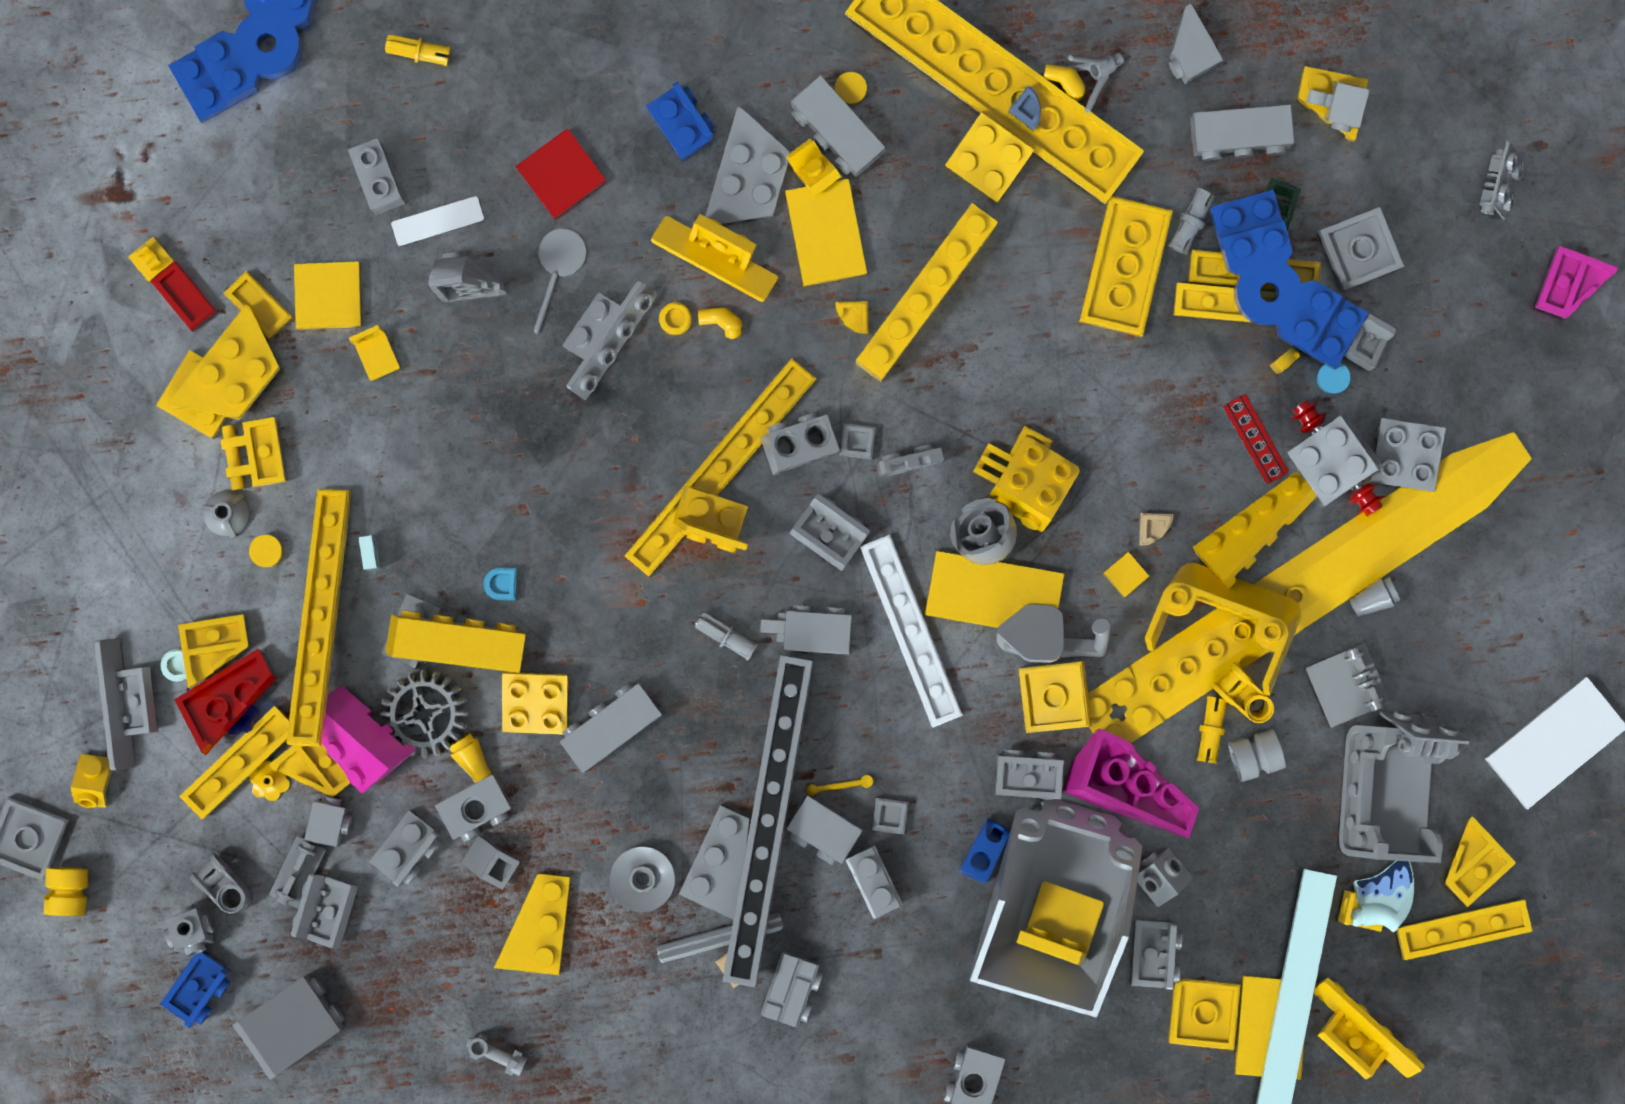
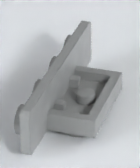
(603, 333)
(125, 703)

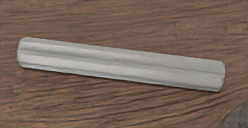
(707, 941)

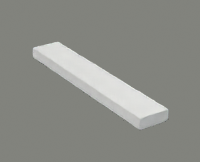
(911, 631)

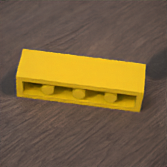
(454, 642)

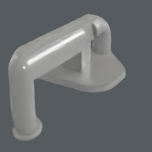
(1038, 636)

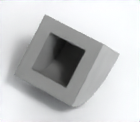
(490, 862)

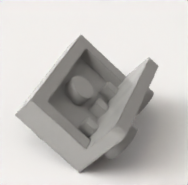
(829, 531)
(324, 910)
(1155, 954)

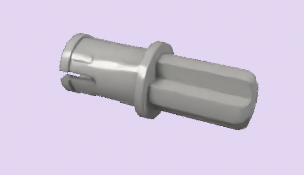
(726, 635)

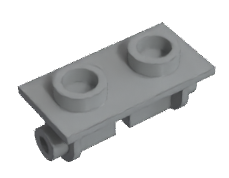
(300, 862)

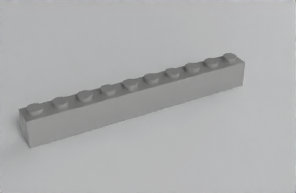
(768, 821)

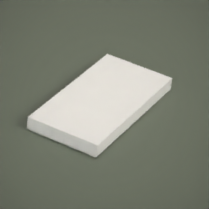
(1556, 742)

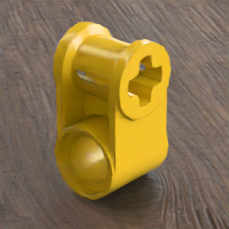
(1241, 690)

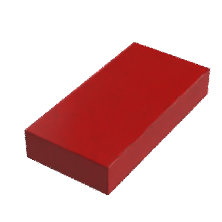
(184, 296)

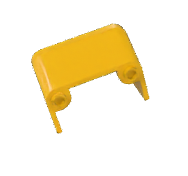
(1274, 613)

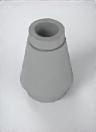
(1376, 597)

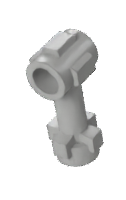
(480, 1046)

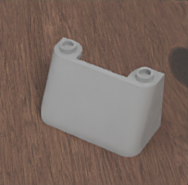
(1386, 799)

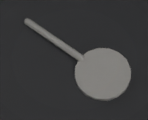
(561, 254)

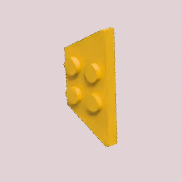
(230, 372)

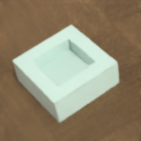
(369, 553)

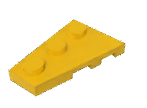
(539, 929)

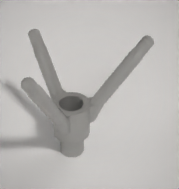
(1098, 68)

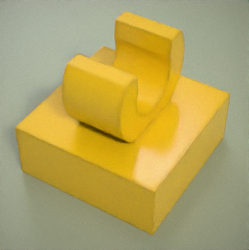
(151, 259)

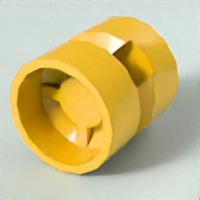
(66, 891)

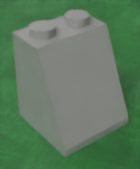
(289, 1025)

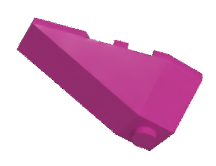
(1121, 781)

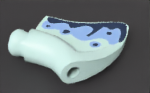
(1385, 897)

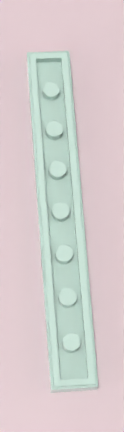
(1296, 988)

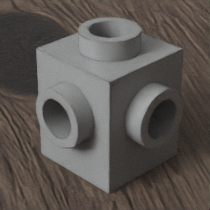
(1163, 876)
(199, 935)

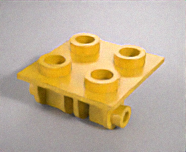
(534, 703)

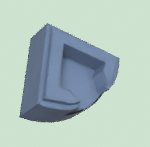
(1027, 108)

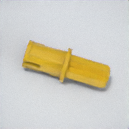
(417, 49)

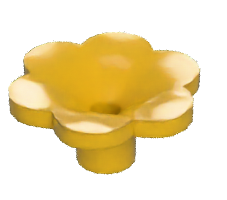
(277, 785)

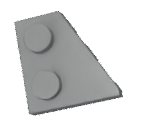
(922, 457)

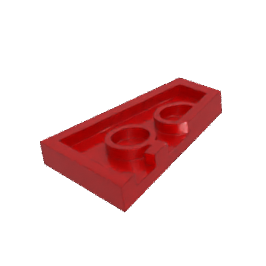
(223, 698)

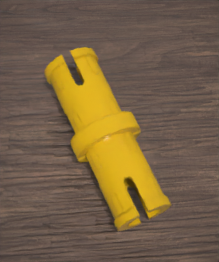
(1212, 730)

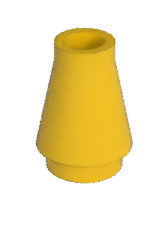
(470, 757)

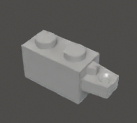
(811, 631)

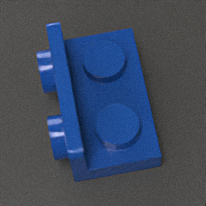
(681, 121)

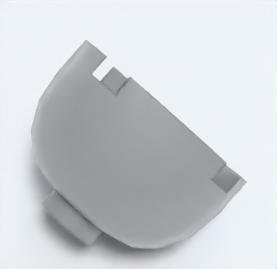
(984, 532)

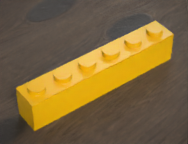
(926, 292)

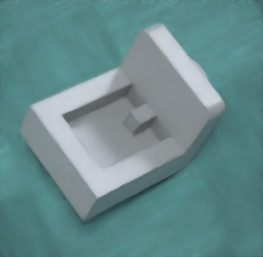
(1370, 342)

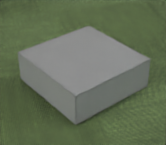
(857, 441)
(890, 816)

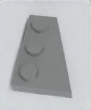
(719, 864)

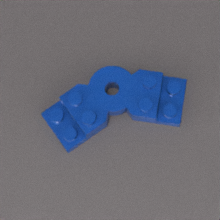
(231, 65)
(1257, 250)

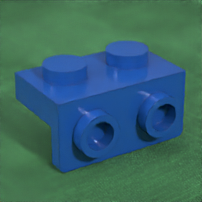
(196, 988)

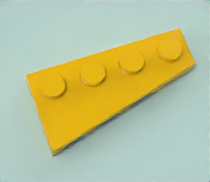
(1243, 536)

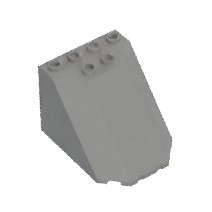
(1075, 851)

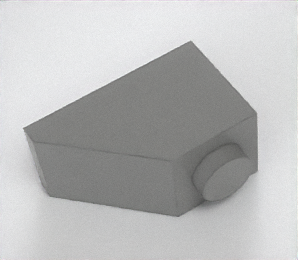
(1192, 48)

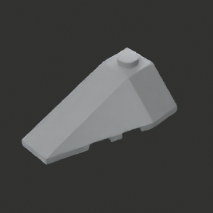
(462, 279)

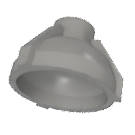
(237, 515)

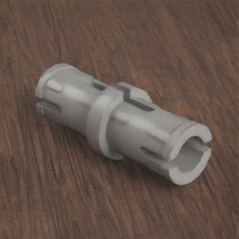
(1192, 221)

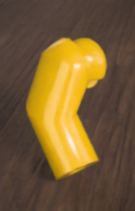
(1068, 78)
(724, 318)

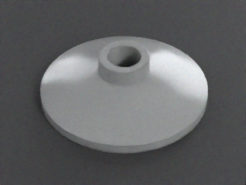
(637, 896)

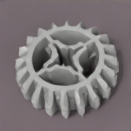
(418, 700)

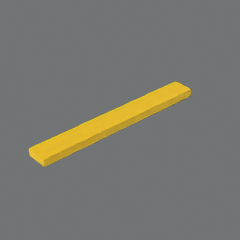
(724, 461)
(319, 618)

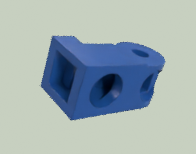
(985, 851)

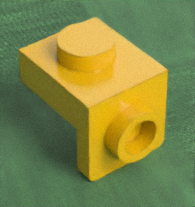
(91, 781)

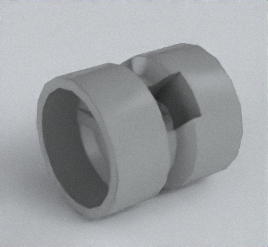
(1257, 755)

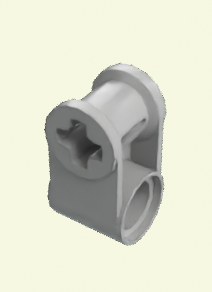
(217, 880)

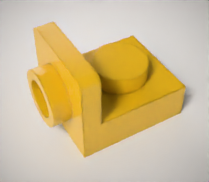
(812, 167)

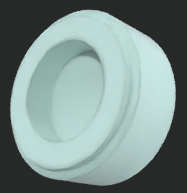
(173, 665)

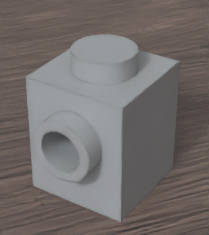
(328, 822)

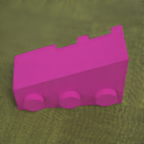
(358, 742)

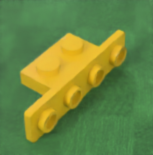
(717, 253)
(1359, 1036)

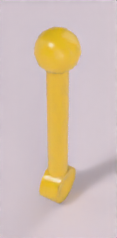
(866, 781)

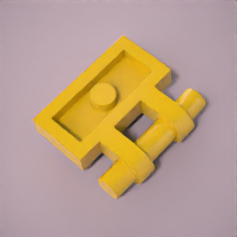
(263, 453)

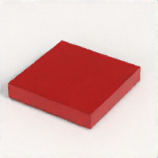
(561, 173)

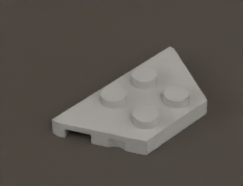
(748, 173)

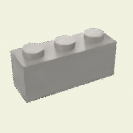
(836, 127)
(1242, 132)
(610, 726)

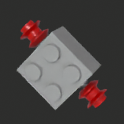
(1335, 458)

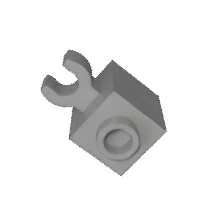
(1343, 105)

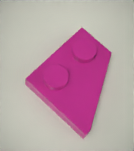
(1571, 281)

